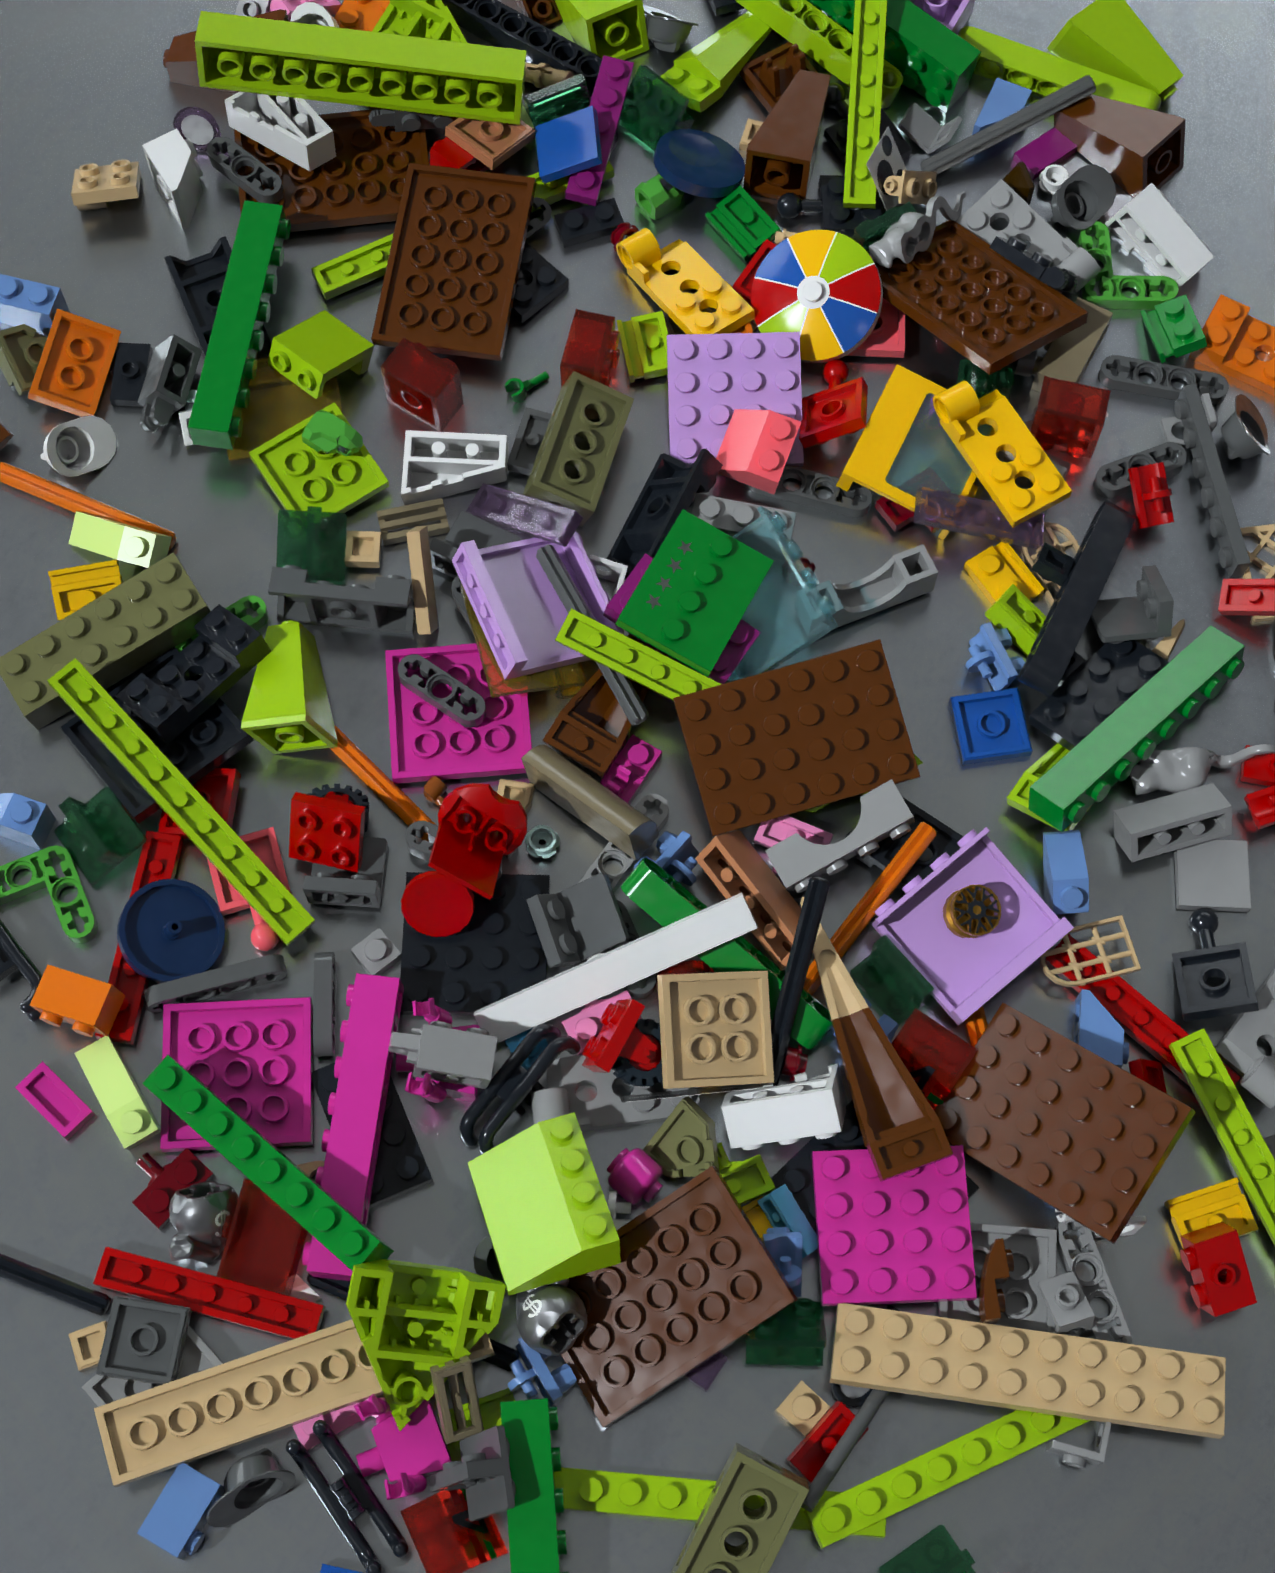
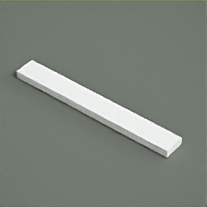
(617, 968)

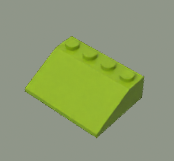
(545, 1206)

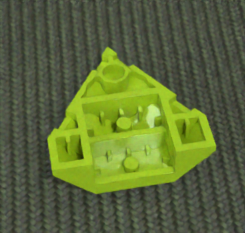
(420, 19)
(416, 1320)

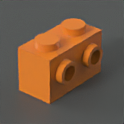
(77, 1001)

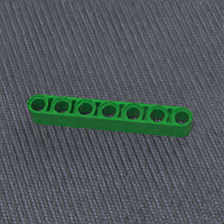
(670, 901)

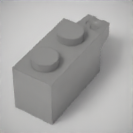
(448, 1053)

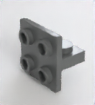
(482, 1473)

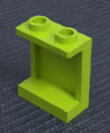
(319, 351)

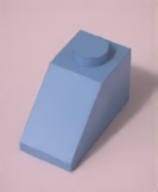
(1001, 102)
(25, 820)
(1065, 872)
(1098, 1030)

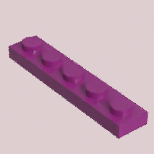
(608, 101)

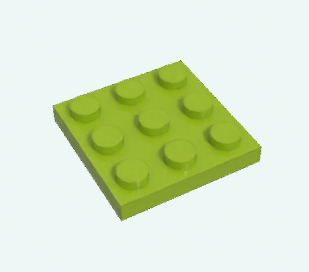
(313, 478)

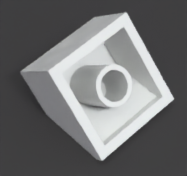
(175, 173)

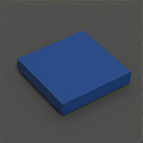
(568, 144)
(990, 726)

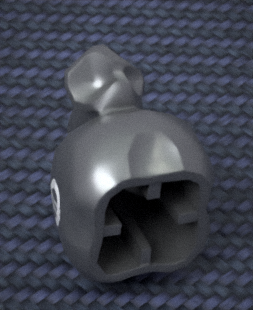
(199, 1218)
(550, 1317)

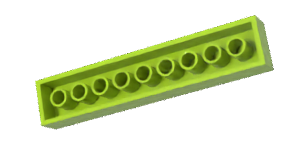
(360, 67)

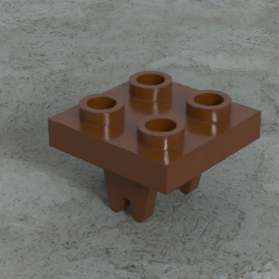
(773, 72)

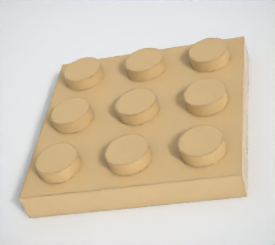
(715, 1029)

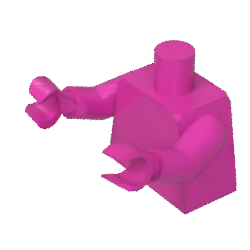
(430, 1089)
(404, 1454)

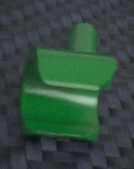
(515, 383)

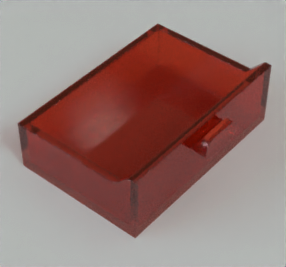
(261, 1243)

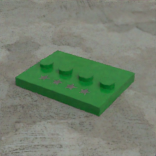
(694, 593)

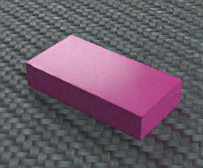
(55, 1101)

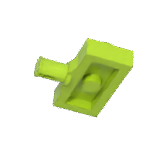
(745, 1178)

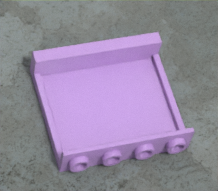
(521, 606)
(970, 969)

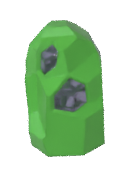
(658, 197)
(331, 435)

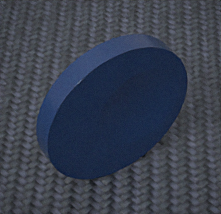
(699, 163)
(170, 930)

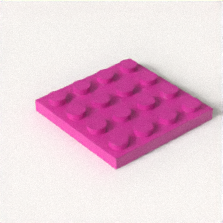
(433, 744)
(251, 1058)
(892, 1236)

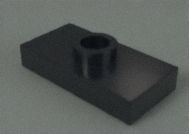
(129, 373)

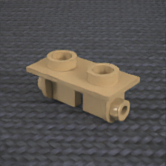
(912, 186)

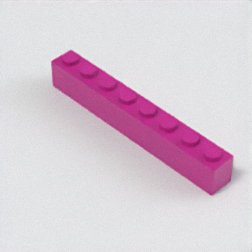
(357, 1108)

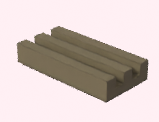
(412, 516)
(450, 1371)

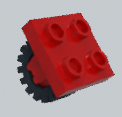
(329, 826)
(626, 1045)

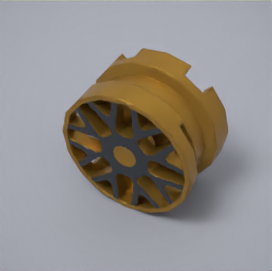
(971, 912)

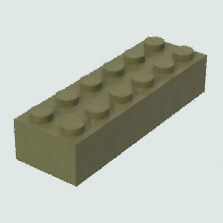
(107, 637)

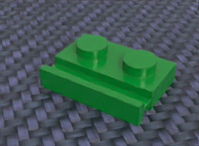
(742, 223)
(1174, 328)

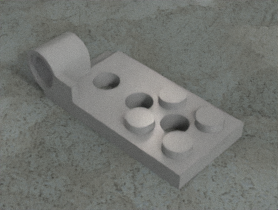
(1027, 224)
(1240, 1048)
(606, 1108)

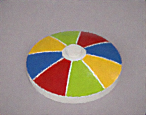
(820, 288)

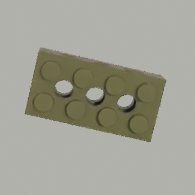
(579, 445)
(725, 1513)

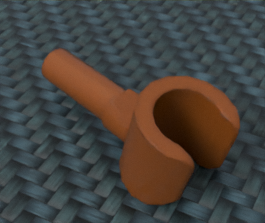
(434, 789)

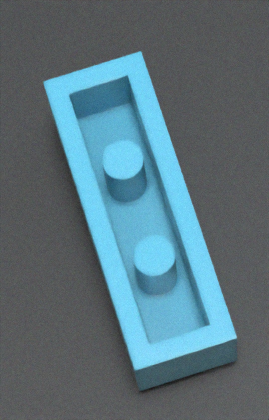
(784, 1211)

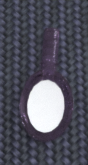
(198, 127)

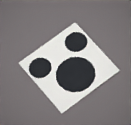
(884, 163)

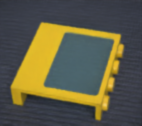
(908, 446)

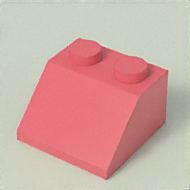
(757, 447)

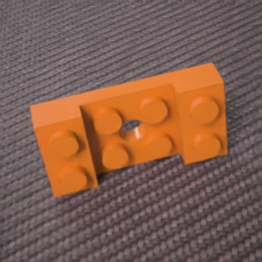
(1232, 345)

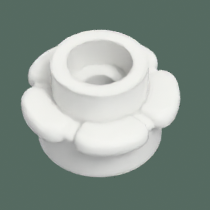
(1052, 173)

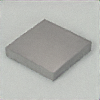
(1213, 876)

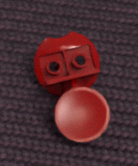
(467, 853)

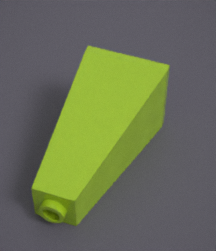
(606, 26)
(1117, 43)
(288, 694)

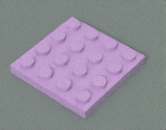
(725, 373)

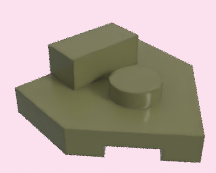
(20, 356)
(685, 1142)

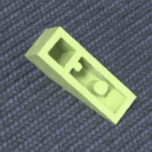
(118, 540)
(117, 1093)

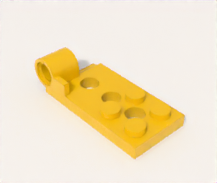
(647, 266)
(961, 416)

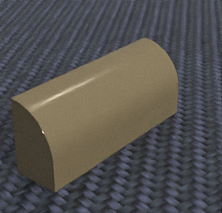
(589, 801)

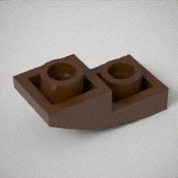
(994, 1271)

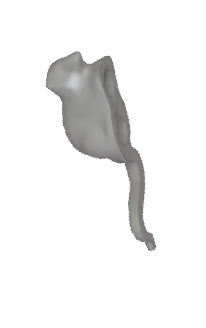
(913, 232)
(1185, 767)

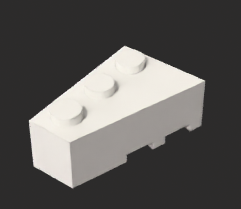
(283, 126)
(1160, 236)
(451, 463)
(786, 1111)

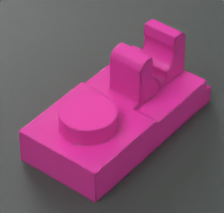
(631, 768)

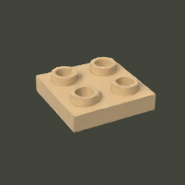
(98, 185)

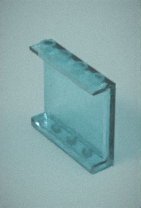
(787, 602)

